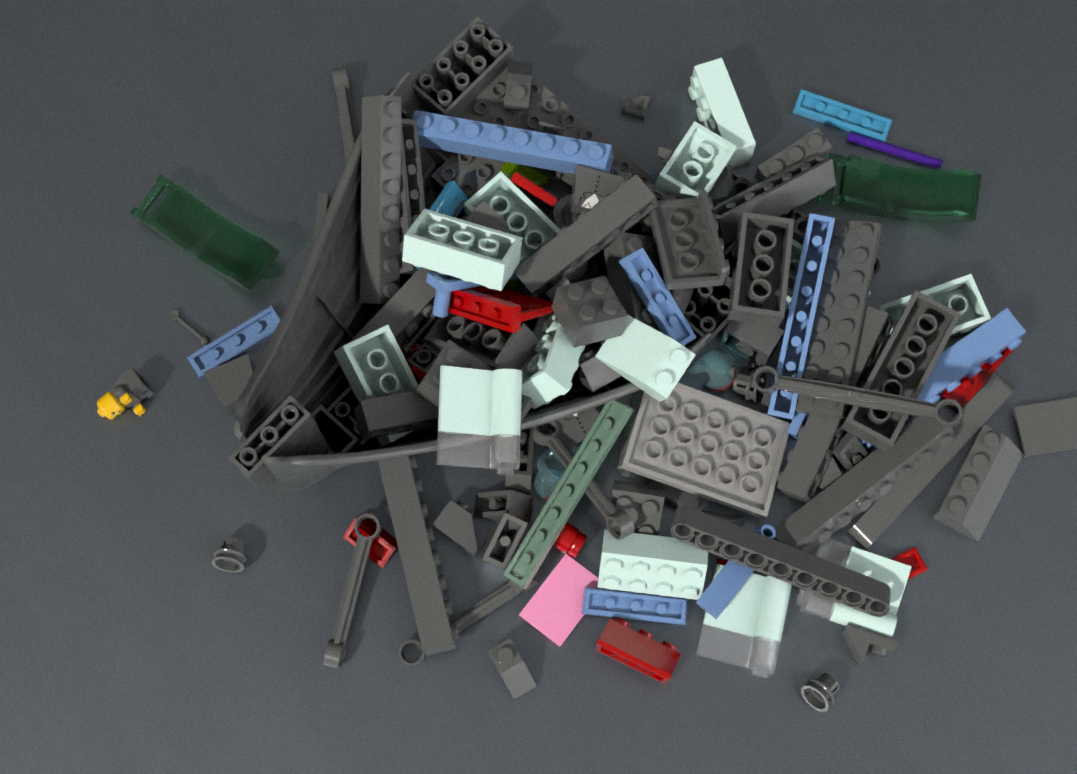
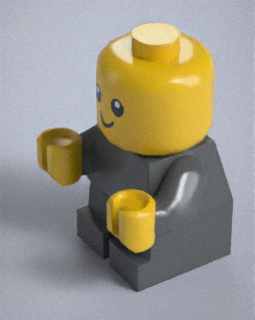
(126, 392)

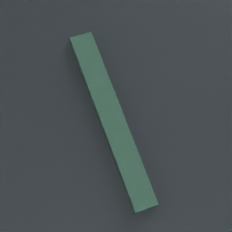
(568, 493)

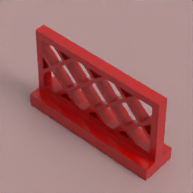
(497, 308)

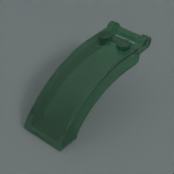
(905, 191)
(206, 235)

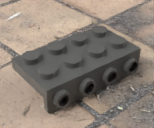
(689, 243)

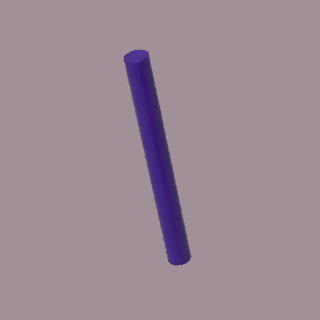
(894, 150)

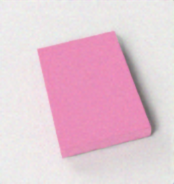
(559, 600)

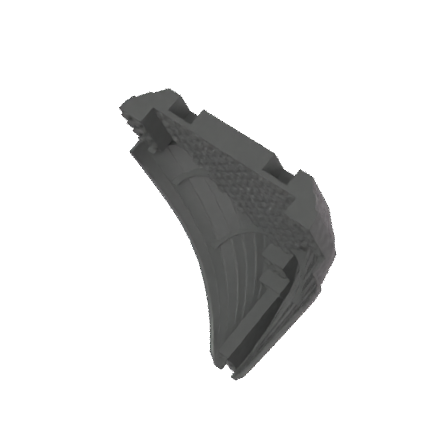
(298, 403)

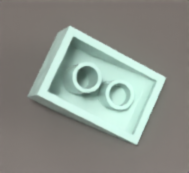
(695, 163)
(646, 358)

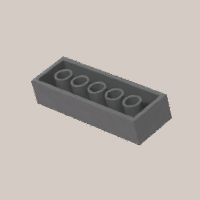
(903, 367)

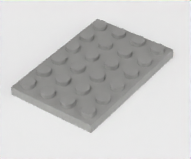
(708, 448)

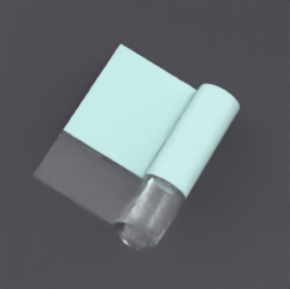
(480, 418)
(869, 564)
(749, 626)

